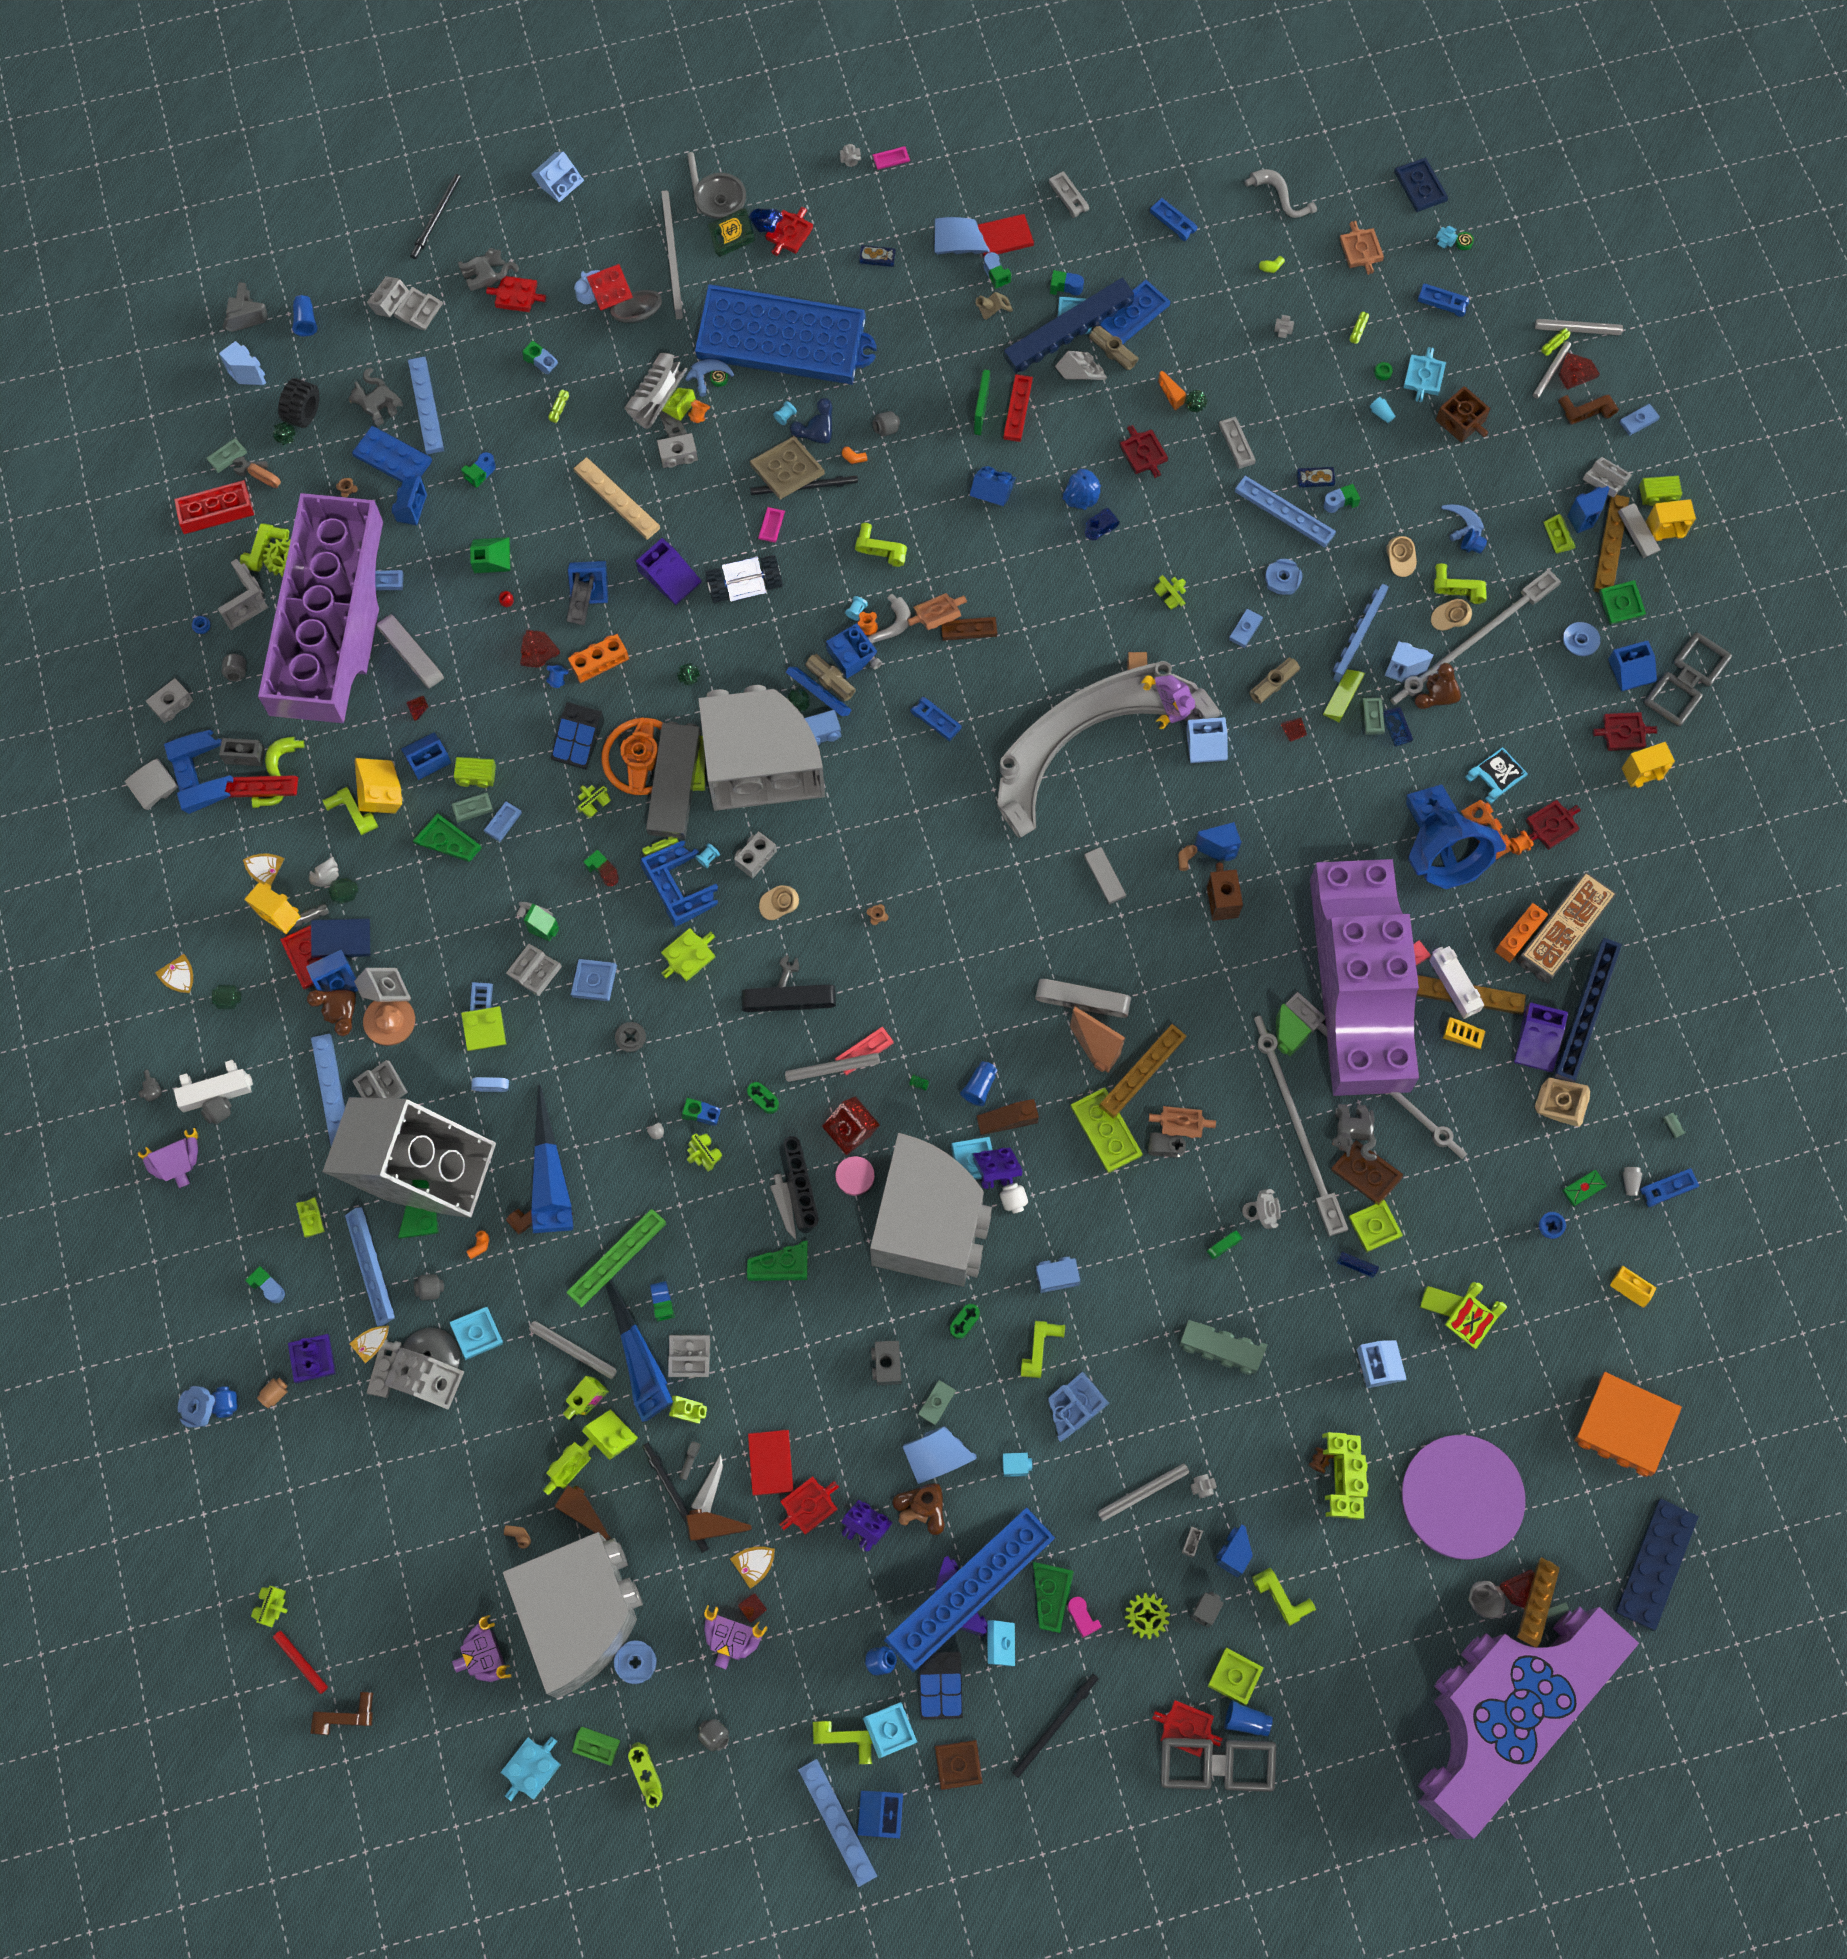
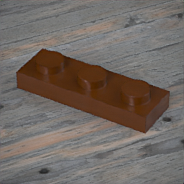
(969, 628)

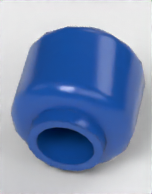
(225, 1402)
(880, 1660)

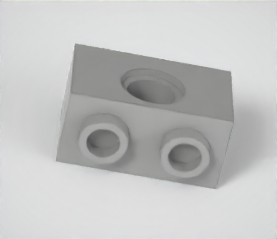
(683, 443)
(172, 691)

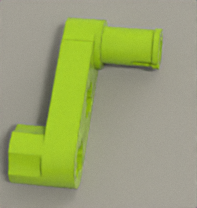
(265, 532)
(893, 550)
(1474, 588)
(364, 823)
(1033, 1366)
(1266, 1581)
(823, 1735)
(650, 1786)

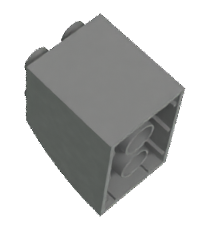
(758, 749)
(396, 1141)
(929, 1215)
(574, 1610)

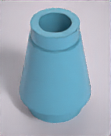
(1382, 410)

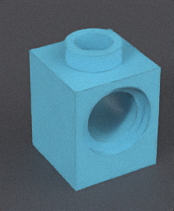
(1016, 1464)

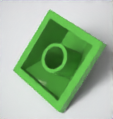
(1290, 1031)

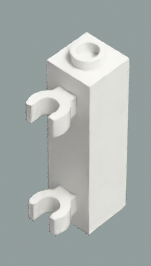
(1456, 981)
(229, 1085)

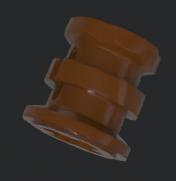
(1320, 1461)

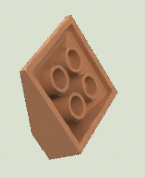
(1098, 1041)

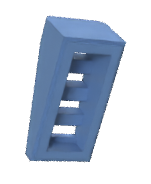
(483, 986)

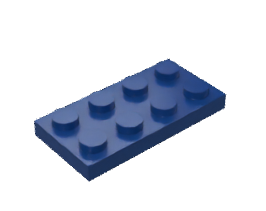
(1146, 306)
(391, 455)

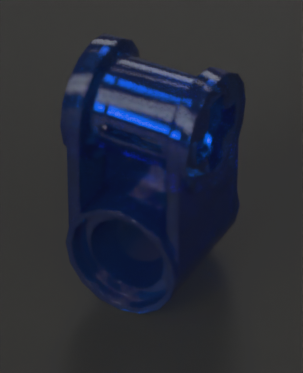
(765, 219)
(1101, 524)

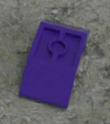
(976, 1624)

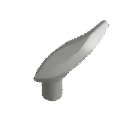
(526, 906)

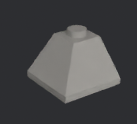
(382, 985)

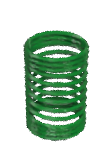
(925, 1084)

